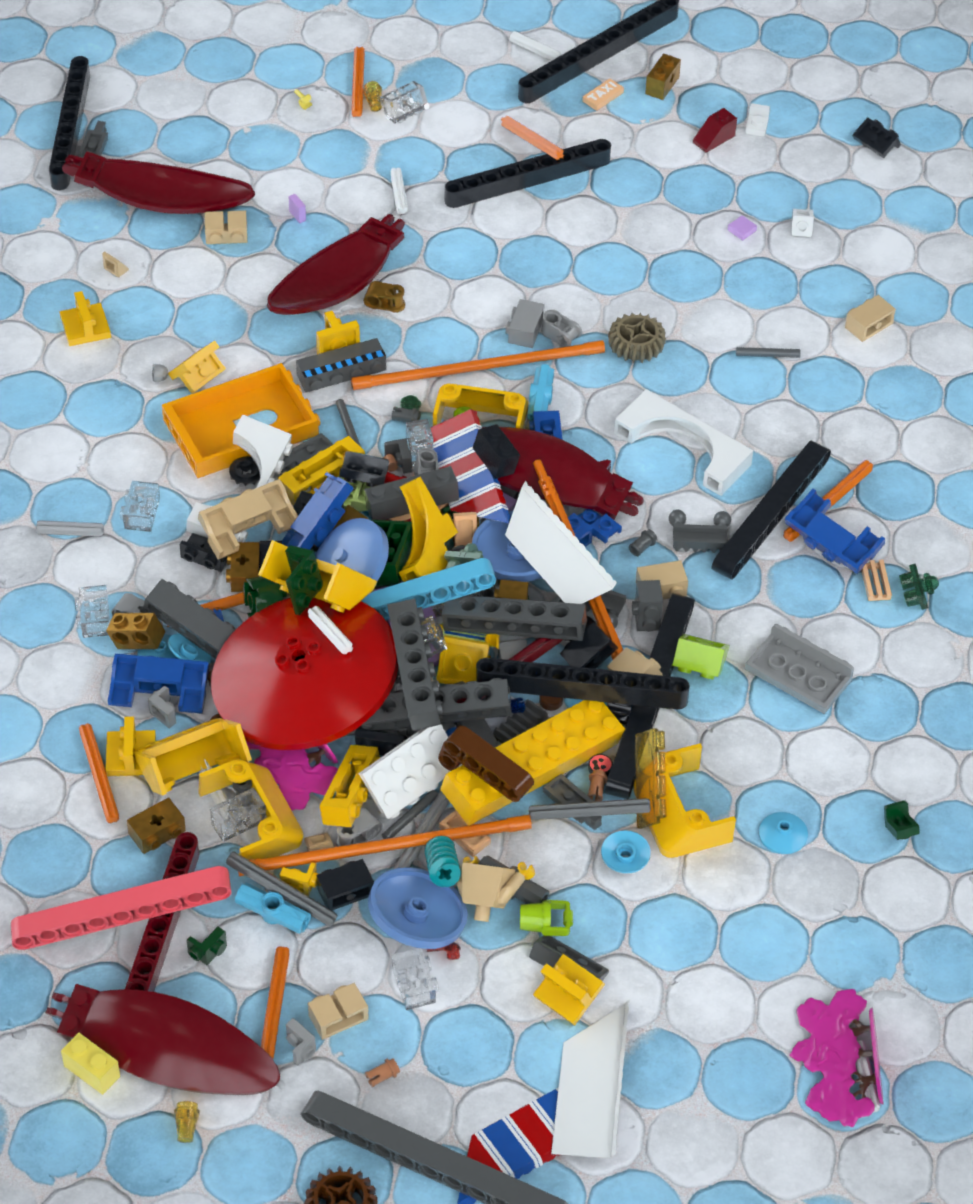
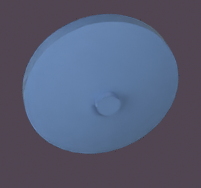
(357, 545)
(503, 555)
(416, 909)

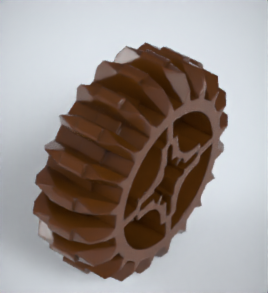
(341, 1186)

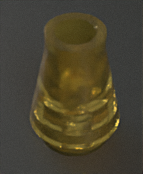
(372, 93)
(186, 1120)

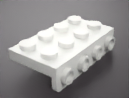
(406, 772)

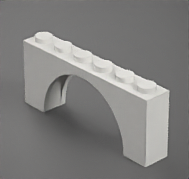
(654, 414)
(267, 448)

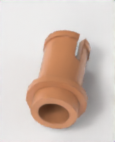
(597, 781)
(382, 1072)

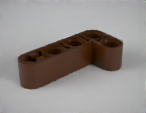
(486, 762)

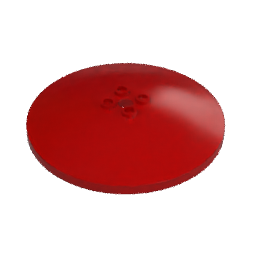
(310, 699)

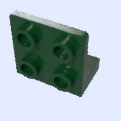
(304, 577)

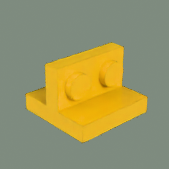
(85, 322)
(336, 334)
(199, 368)
(460, 659)
(120, 748)
(568, 989)

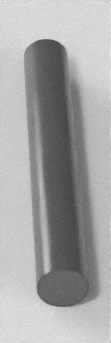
(767, 352)
(346, 420)
(410, 815)

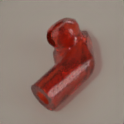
(452, 950)

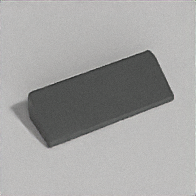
(550, 950)

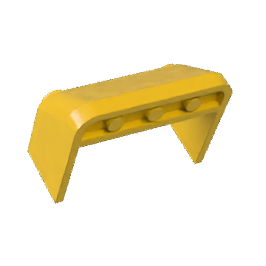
(481, 400)
(340, 587)
(184, 752)
(280, 829)
(689, 830)

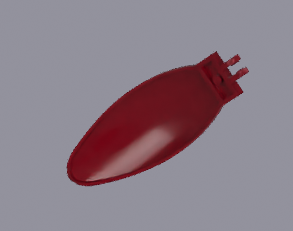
(158, 185)
(338, 269)
(575, 474)
(167, 1041)

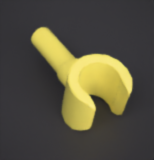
(304, 99)

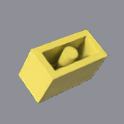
(90, 1063)

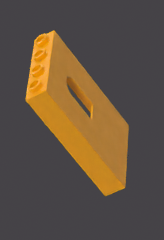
(205, 419)

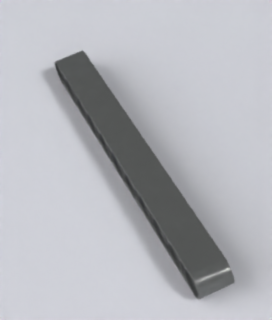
(420, 1153)

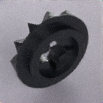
(244, 464)

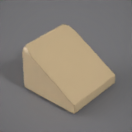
(113, 265)
(318, 842)

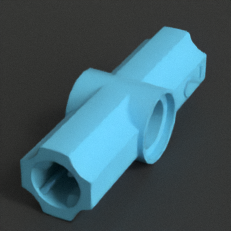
(541, 390)
(283, 914)

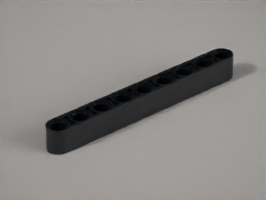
(69, 121)
(526, 173)
(771, 510)
(587, 683)

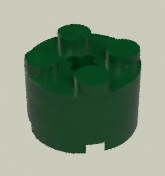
(261, 593)

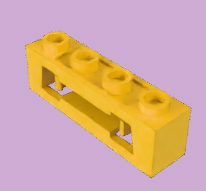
(313, 470)
(343, 808)

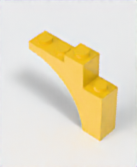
(429, 532)

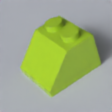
(700, 656)

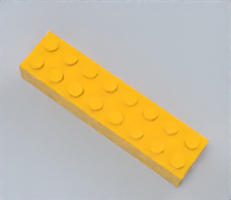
(541, 751)

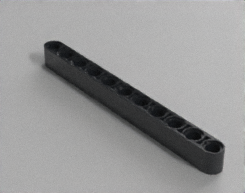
(597, 50)
(642, 718)

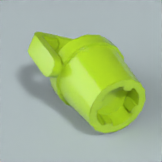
(537, 917)

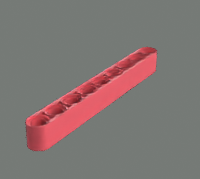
(120, 907)

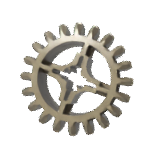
(637, 337)

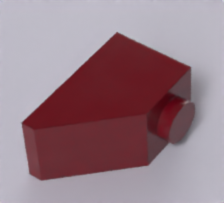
(716, 130)

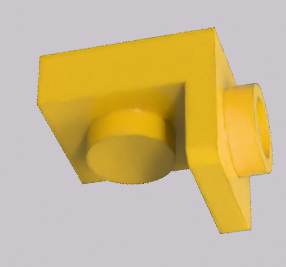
(300, 880)

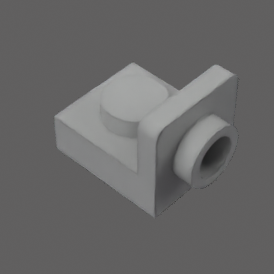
(161, 707)
(301, 1040)

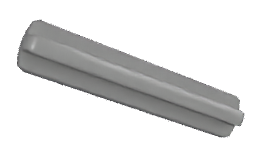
(70, 528)

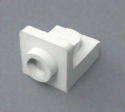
(757, 120)
(802, 222)

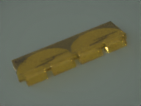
(648, 781)

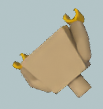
(490, 885)

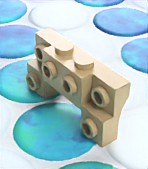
(244, 512)

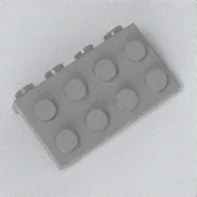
(800, 668)

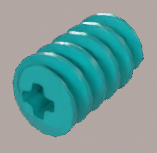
(442, 861)

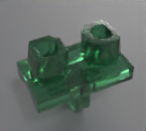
(917, 595)

